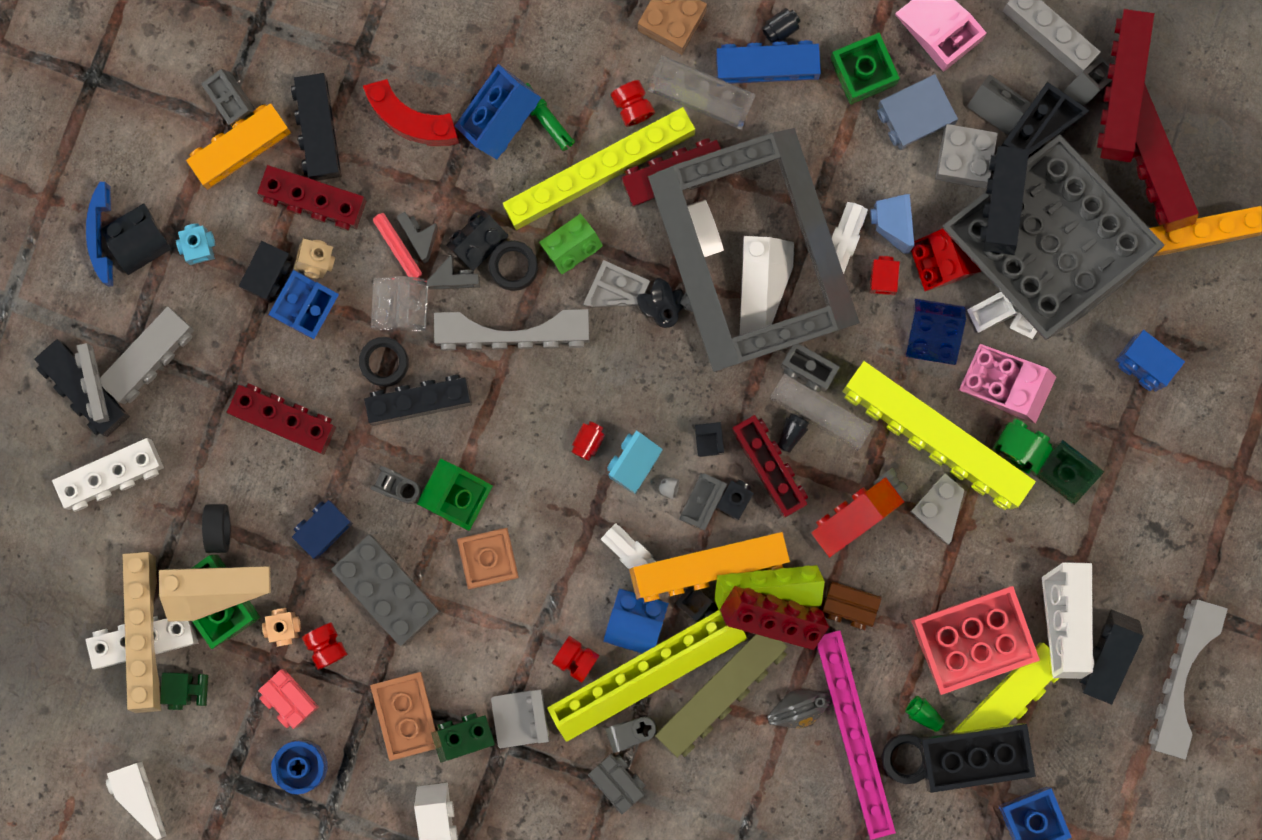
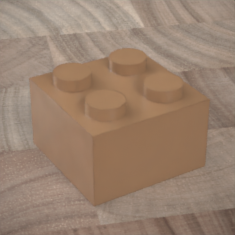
(672, 22)

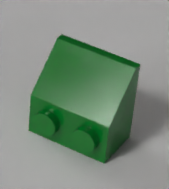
(454, 494)

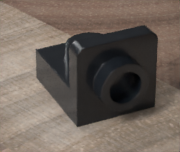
(696, 604)

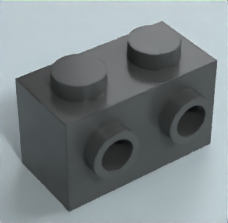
(809, 367)

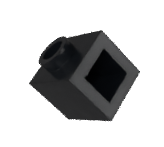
(735, 499)

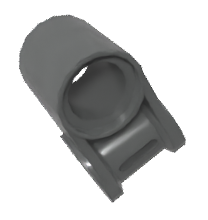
(392, 485)
(627, 735)

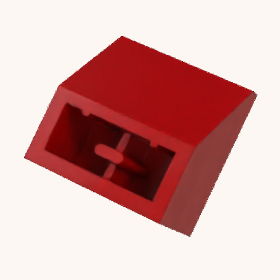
(941, 260)

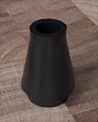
(792, 432)

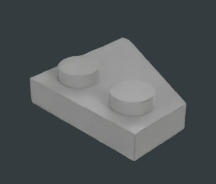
(615, 287)

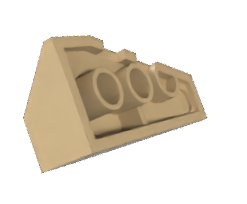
(204, 591)

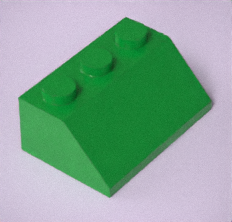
(228, 622)

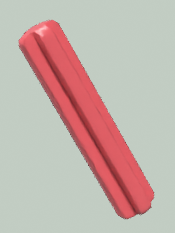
(397, 246)

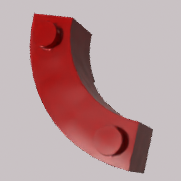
(408, 123)

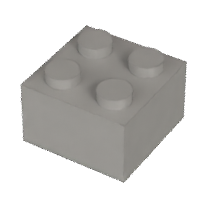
(965, 156)

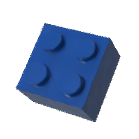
(1149, 361)
(1035, 817)

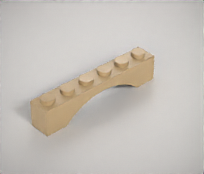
(141, 666)

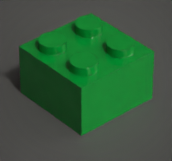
(864, 68)

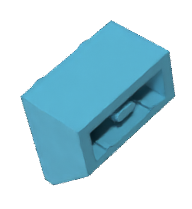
(634, 462)

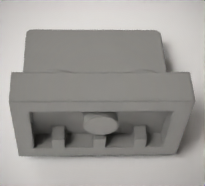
(520, 718)

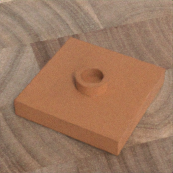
(487, 558)

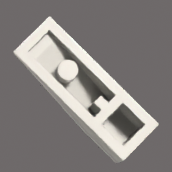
(135, 795)

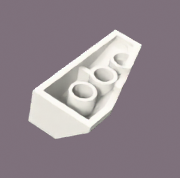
(765, 274)

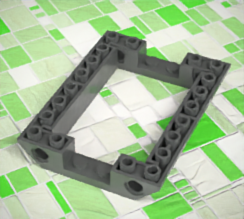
(694, 173)

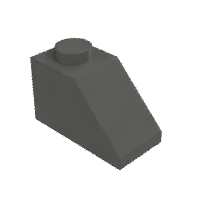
(1089, 82)

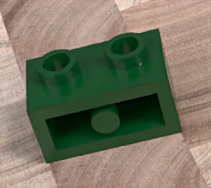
(463, 738)

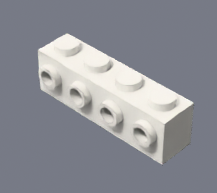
(108, 474)
(109, 648)

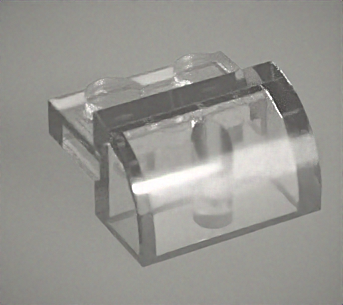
(399, 303)

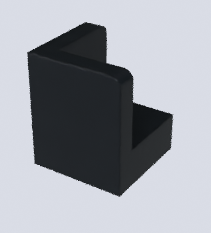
(709, 439)

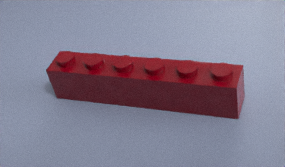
(1127, 85)
(1161, 171)

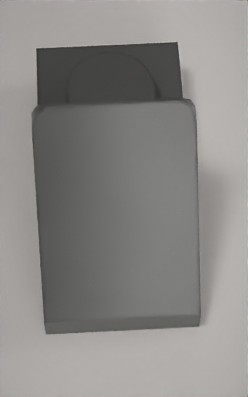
(421, 241)
(445, 278)

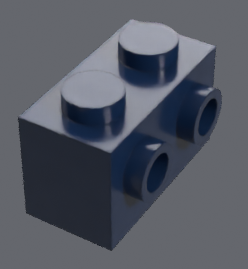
(321, 529)

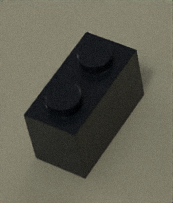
(266, 272)

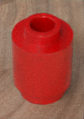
(588, 440)

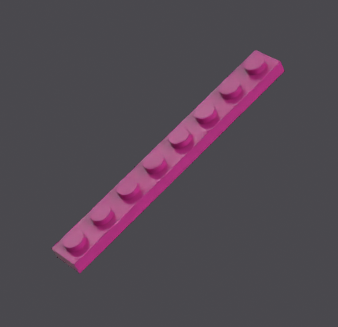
(855, 736)

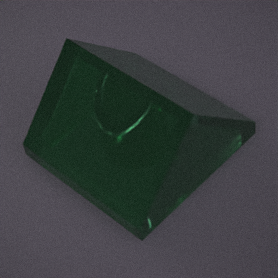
(1069, 472)

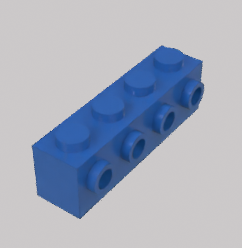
(768, 63)

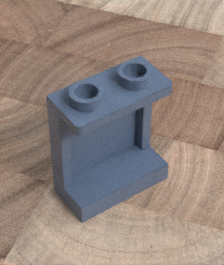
(916, 112)

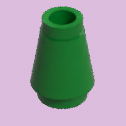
(923, 713)

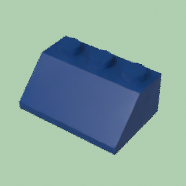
(497, 112)

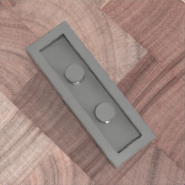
(91, 383)

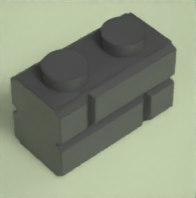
(617, 783)

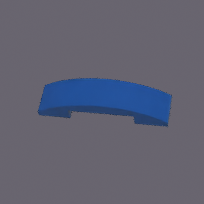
(99, 203)

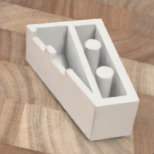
(434, 813)

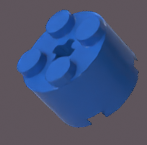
(289, 755)

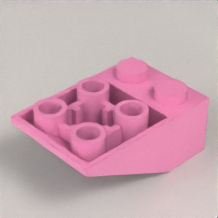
(942, 29)
(1008, 383)

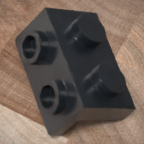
(477, 239)

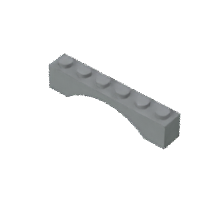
(566, 327)
(1172, 731)

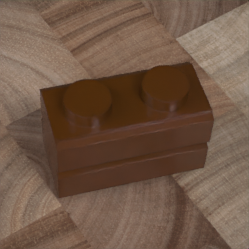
(851, 605)

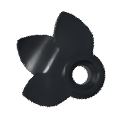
(661, 300)

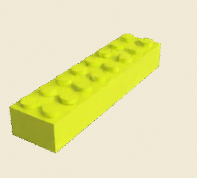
(938, 436)

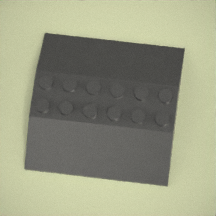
(1071, 245)

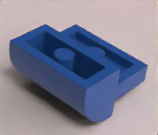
(303, 304)
(635, 622)

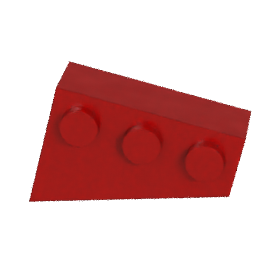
(857, 517)

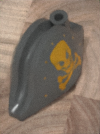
(799, 708)

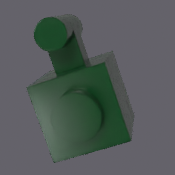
(178, 689)

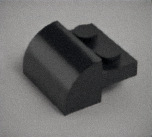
(135, 239)

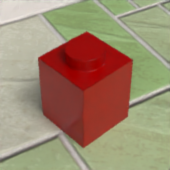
(884, 276)

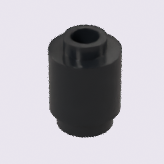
(781, 25)

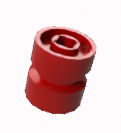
(633, 106)
(324, 645)
(575, 659)

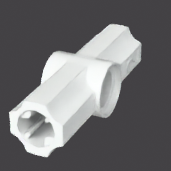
(847, 233)
(629, 551)

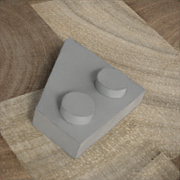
(940, 507)

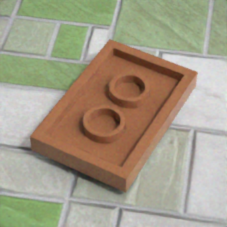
(404, 715)

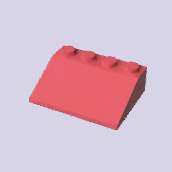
(975, 640)

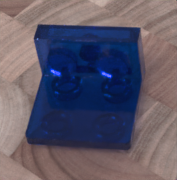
(936, 331)

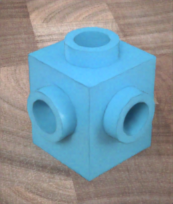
(199, 252)

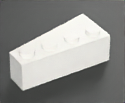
(1069, 619)

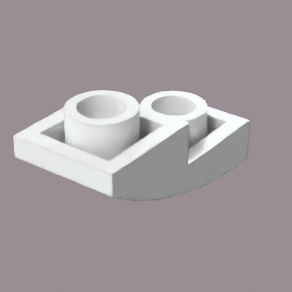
(705, 228)

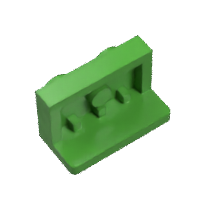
(571, 244)

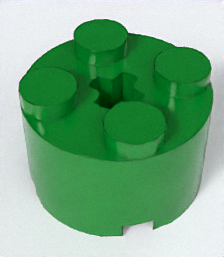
(1023, 448)

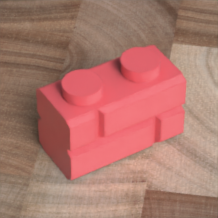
(288, 699)

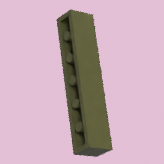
(719, 693)

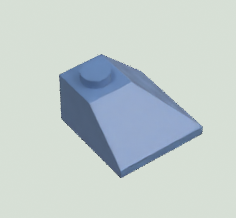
(894, 221)

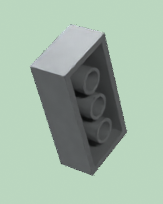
(386, 590)

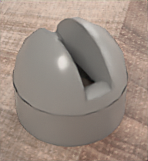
(669, 487)

